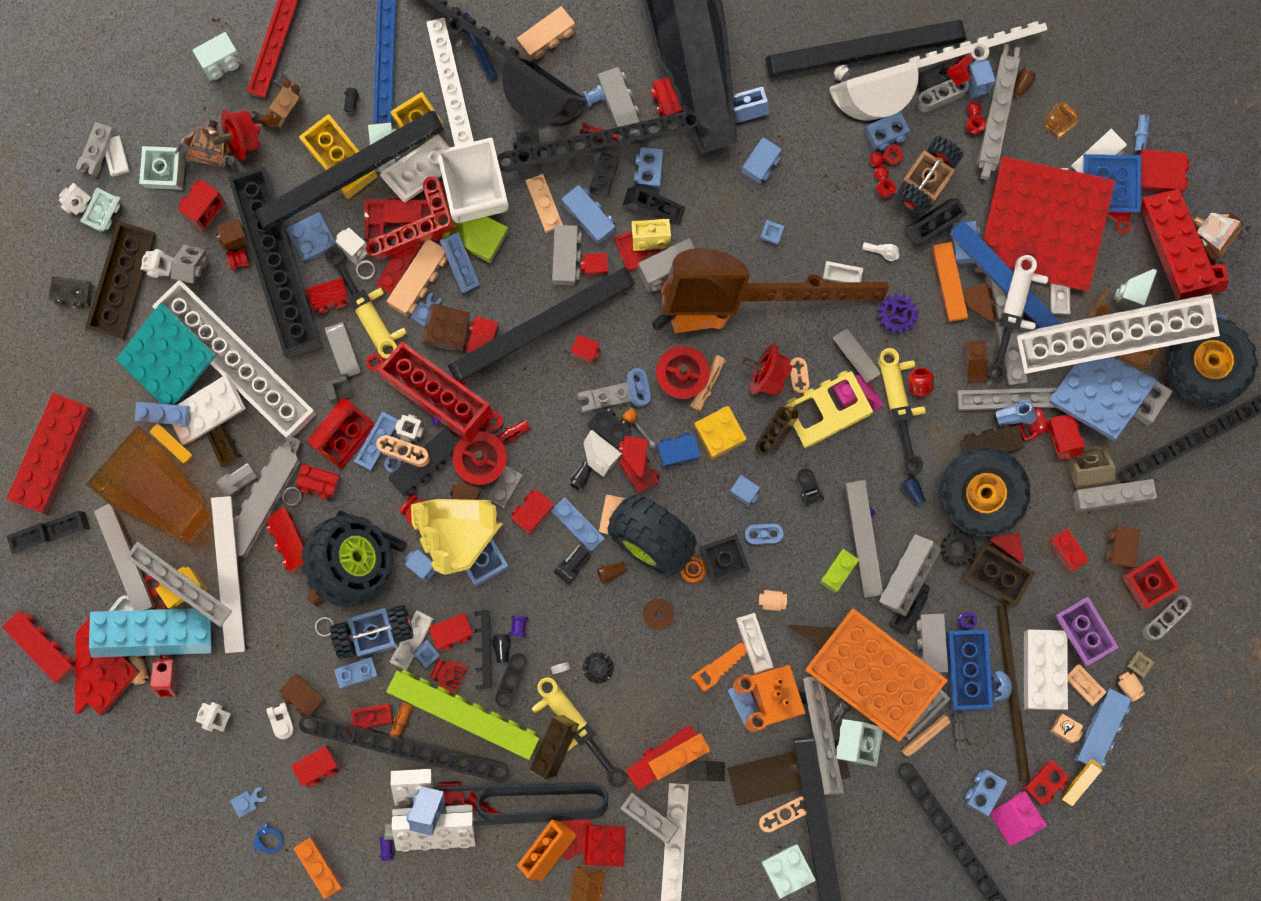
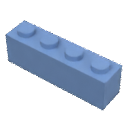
(1103, 728)

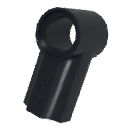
(569, 568)

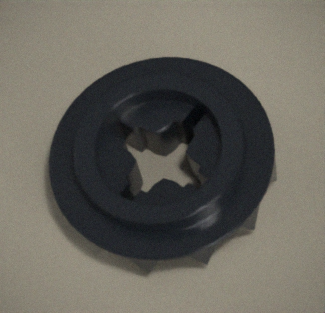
(589, 664)

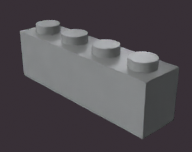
(619, 99)
(1114, 495)
(910, 575)

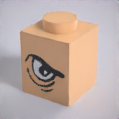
(1066, 729)

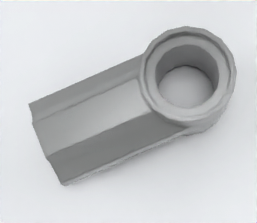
(232, 483)

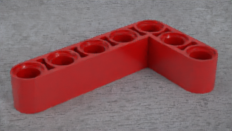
(419, 226)

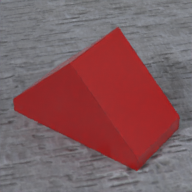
(1008, 545)

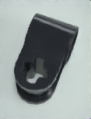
(932, 77)
(809, 488)

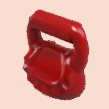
(1037, 427)

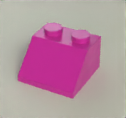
(1017, 818)

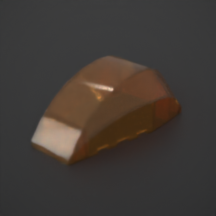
(152, 488)

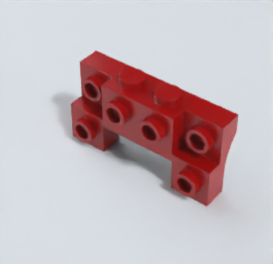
(394, 214)

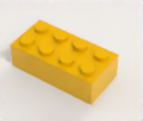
(329, 147)

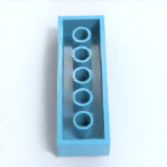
(149, 633)

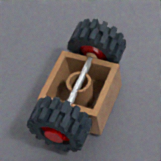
(929, 175)

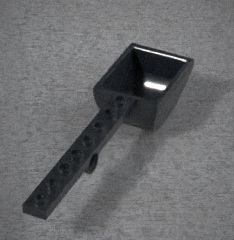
(526, 85)

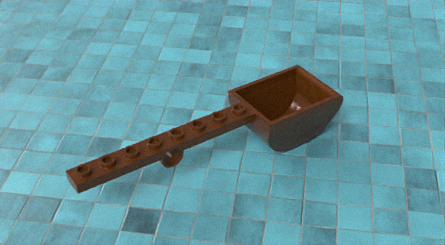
(716, 282)

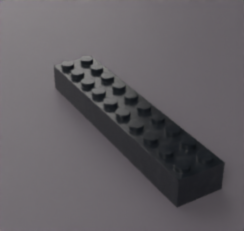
(276, 266)

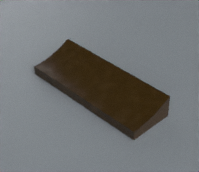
(119, 281)
(770, 777)

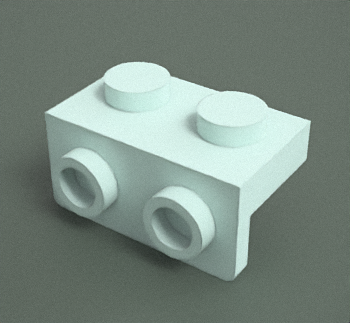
(100, 210)

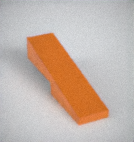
(950, 282)

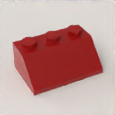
(341, 433)
(288, 539)

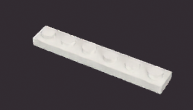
(674, 850)

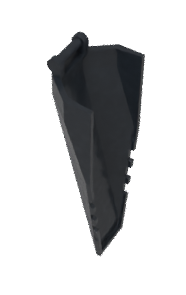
(695, 56)

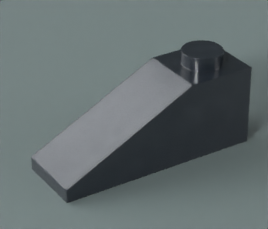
(652, 204)

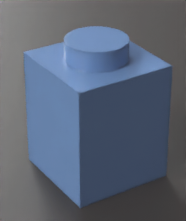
(745, 490)

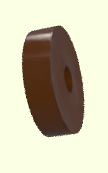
(658, 623)

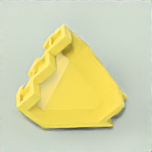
(454, 531)

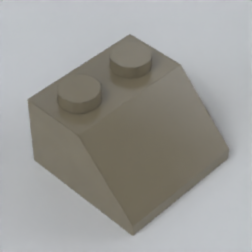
(1092, 468)

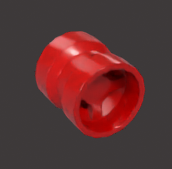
(237, 258)

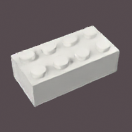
(1045, 670)

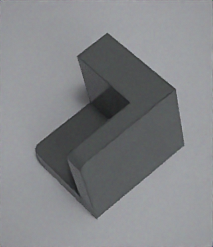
(338, 388)

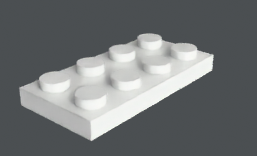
(408, 173)
(209, 409)

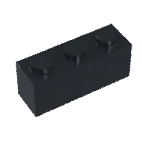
(935, 220)

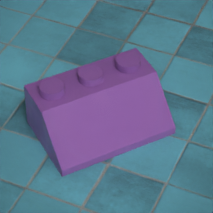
(1087, 631)

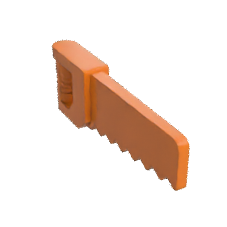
(719, 666)

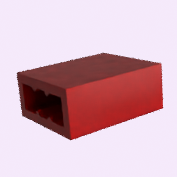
(1163, 171)

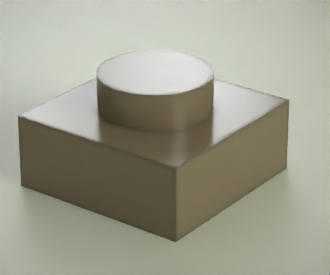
(1140, 664)

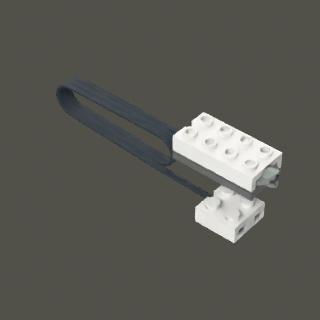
(457, 823)

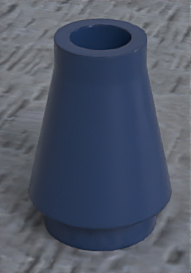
(913, 490)

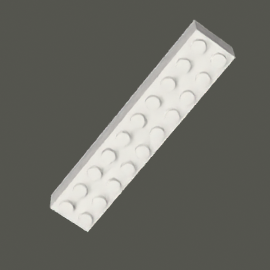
(1118, 334)
(234, 358)

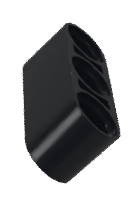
(511, 690)

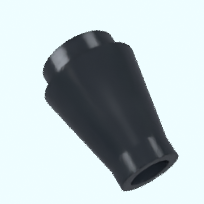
(580, 477)
(501, 646)

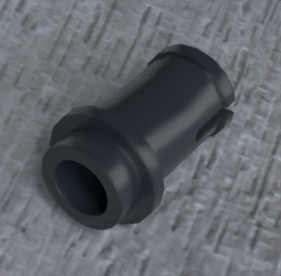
(350, 100)

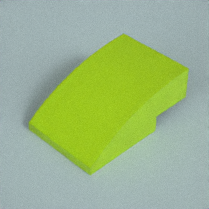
(481, 237)

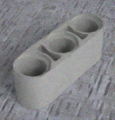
(936, 100)
(342, 350)
(1174, 613)

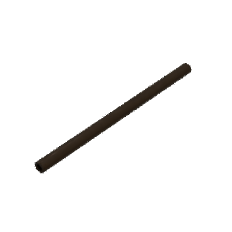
(1014, 697)

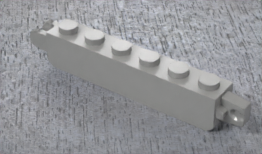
(998, 112)
(265, 495)

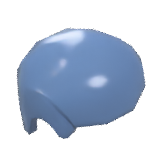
(1001, 686)

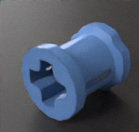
(594, 95)

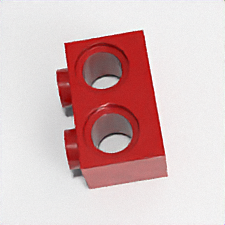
(1042, 779)

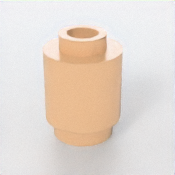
(773, 600)
(141, 666)
(1131, 686)

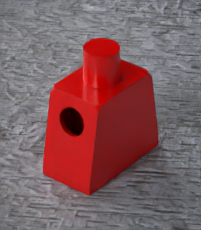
(164, 677)

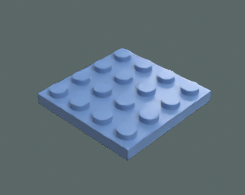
(1103, 394)

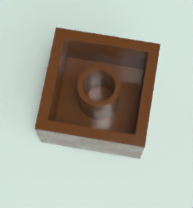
(445, 328)

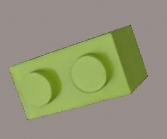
(839, 571)

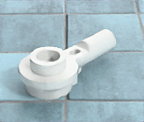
(889, 251)

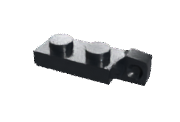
(905, 623)

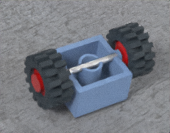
(371, 632)

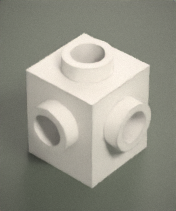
(80, 196)
(156, 263)
(409, 422)
(212, 717)

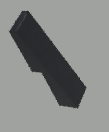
(48, 532)

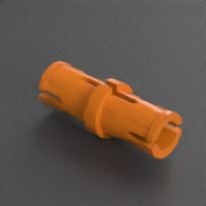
(401, 719)

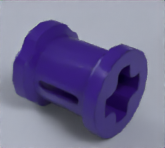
(961, 620)
(518, 626)

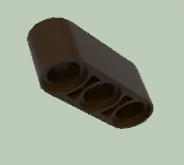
(784, 427)

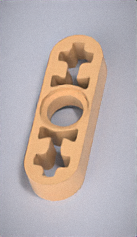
(397, 444)
(801, 812)

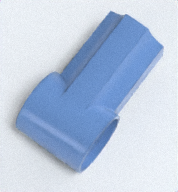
(1016, 414)

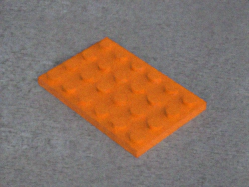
(876, 674)

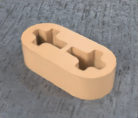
(803, 375)

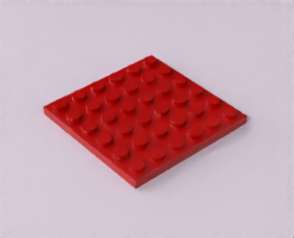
(1051, 217)

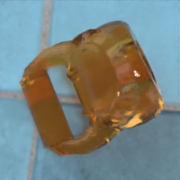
(1058, 121)

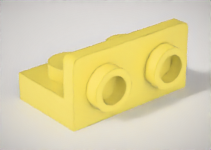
(651, 234)

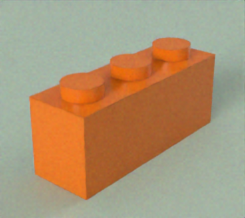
(679, 756)
(546, 850)
(318, 867)

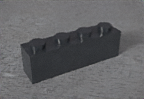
(409, 476)

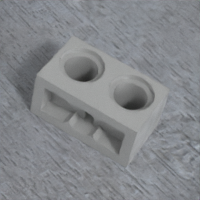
(188, 263)
(1153, 404)

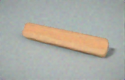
(925, 736)

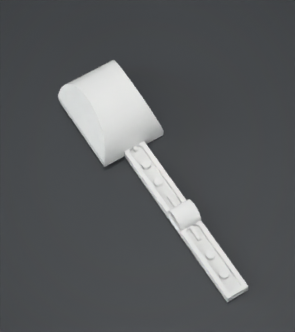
(891, 89)
(471, 167)

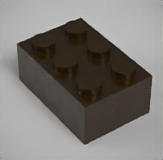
(998, 575)

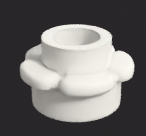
(842, 73)

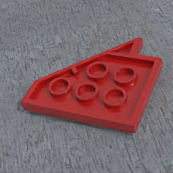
(98, 679)

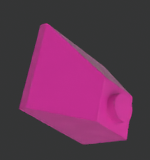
(846, 397)

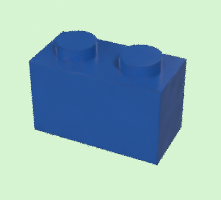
(678, 450)

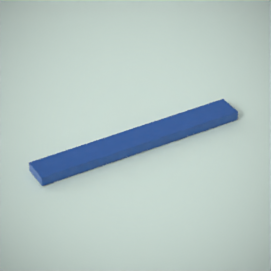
(384, 61)
(1000, 273)

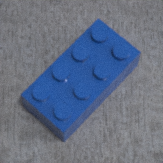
(969, 670)

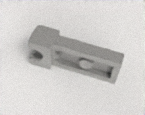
(95, 149)
(604, 397)

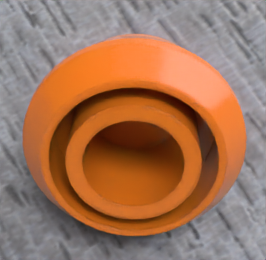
(694, 563)

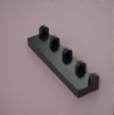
(486, 649)

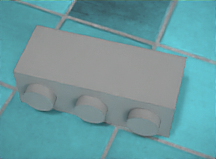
(566, 255)
(932, 641)

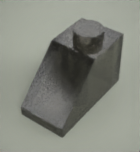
(705, 771)

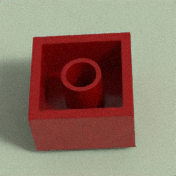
(201, 204)
(1150, 582)
(316, 766)

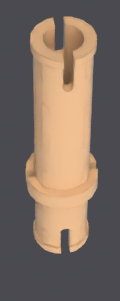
(715, 370)

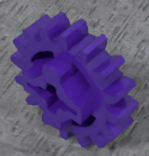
(895, 307)

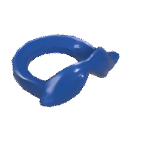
(267, 830)

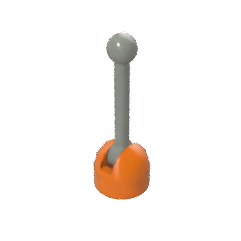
(631, 418)

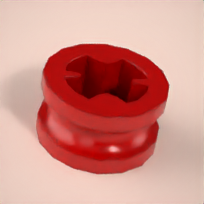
(371, 358)

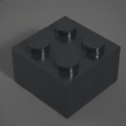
(724, 559)

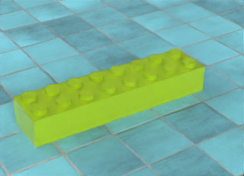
(464, 715)

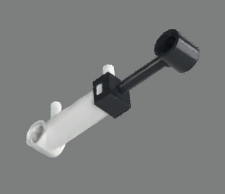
(1013, 310)

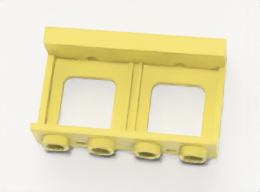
(833, 420)

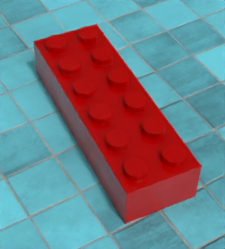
(1178, 245)
(435, 391)
(50, 454)

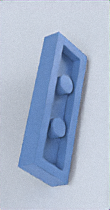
(459, 262)
(162, 413)
(369, 452)
(577, 524)

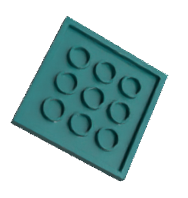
(166, 356)

